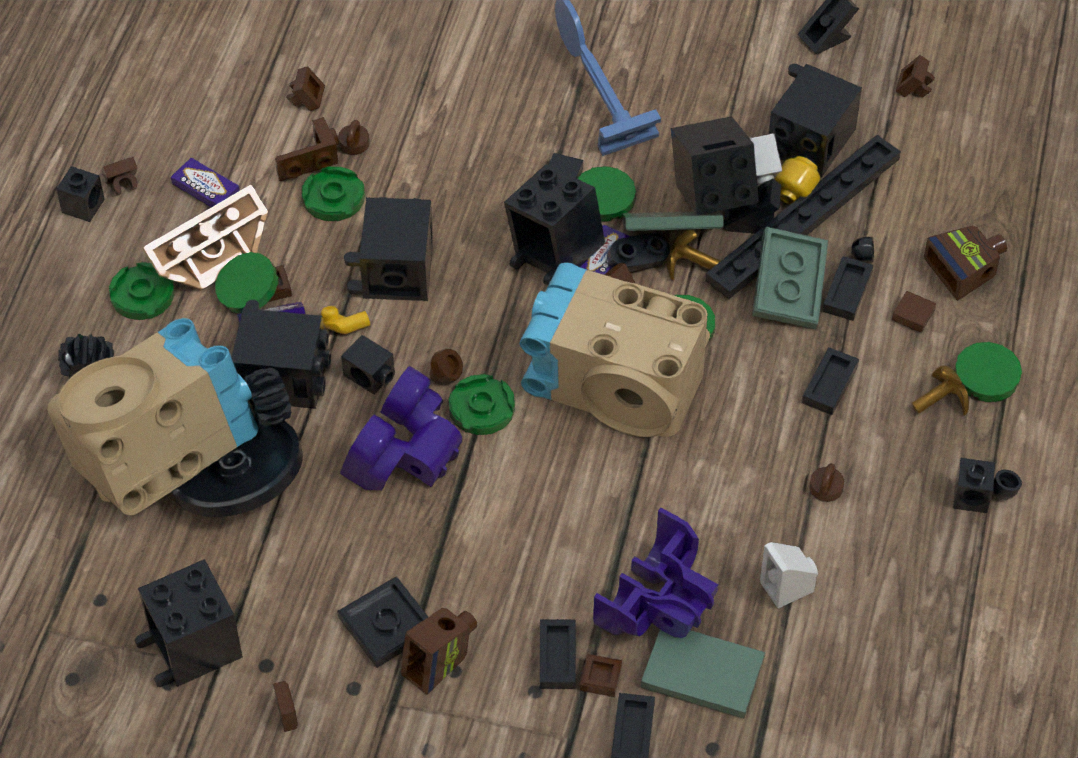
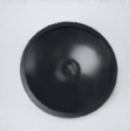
(245, 475)

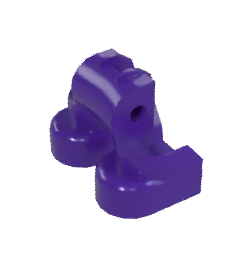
(424, 455)
(678, 602)

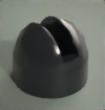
(863, 249)
(1006, 484)

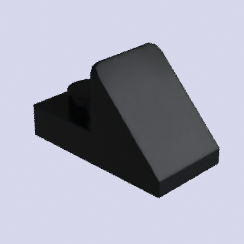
(827, 25)
(755, 216)

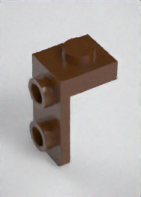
(310, 158)

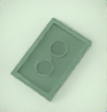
(672, 221)
(790, 278)
(704, 671)

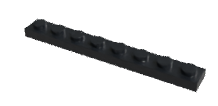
(806, 212)

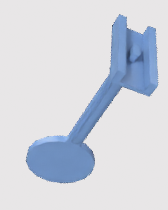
(624, 130)

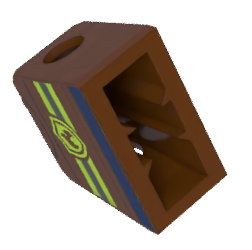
(964, 258)
(436, 647)

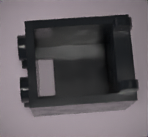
(815, 116)
(714, 165)
(554, 221)
(394, 250)
(289, 344)
(189, 624)

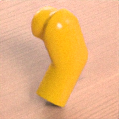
(344, 325)

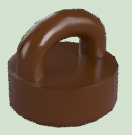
(354, 138)
(446, 366)
(826, 483)

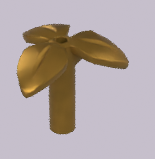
(681, 249)
(950, 384)

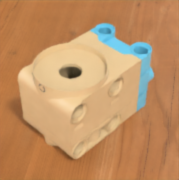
(616, 351)
(152, 416)

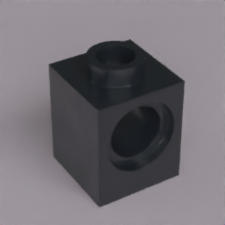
(80, 194)
(368, 364)
(974, 485)

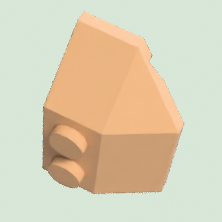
(205, 244)

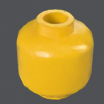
(797, 179)

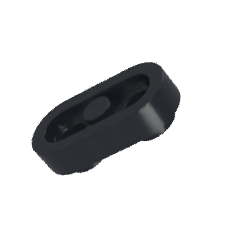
(641, 252)

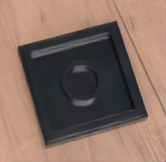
(382, 619)

